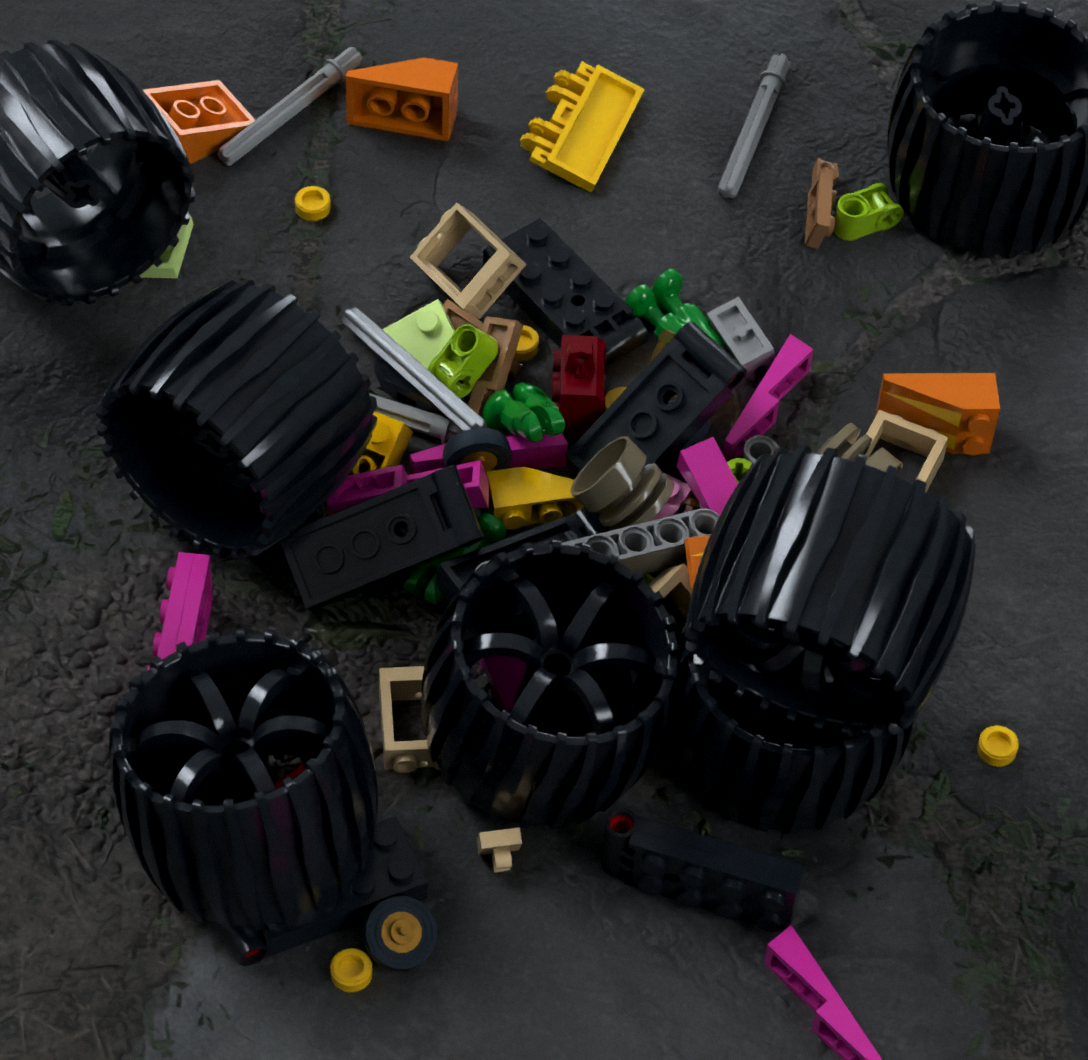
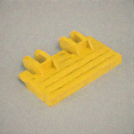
(585, 125)

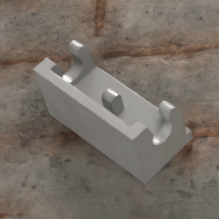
(742, 336)

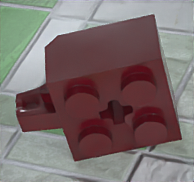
(580, 384)

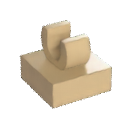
(499, 844)

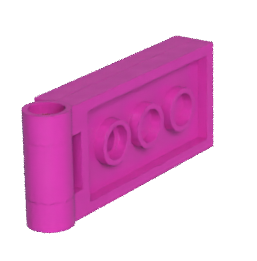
(189, 604)

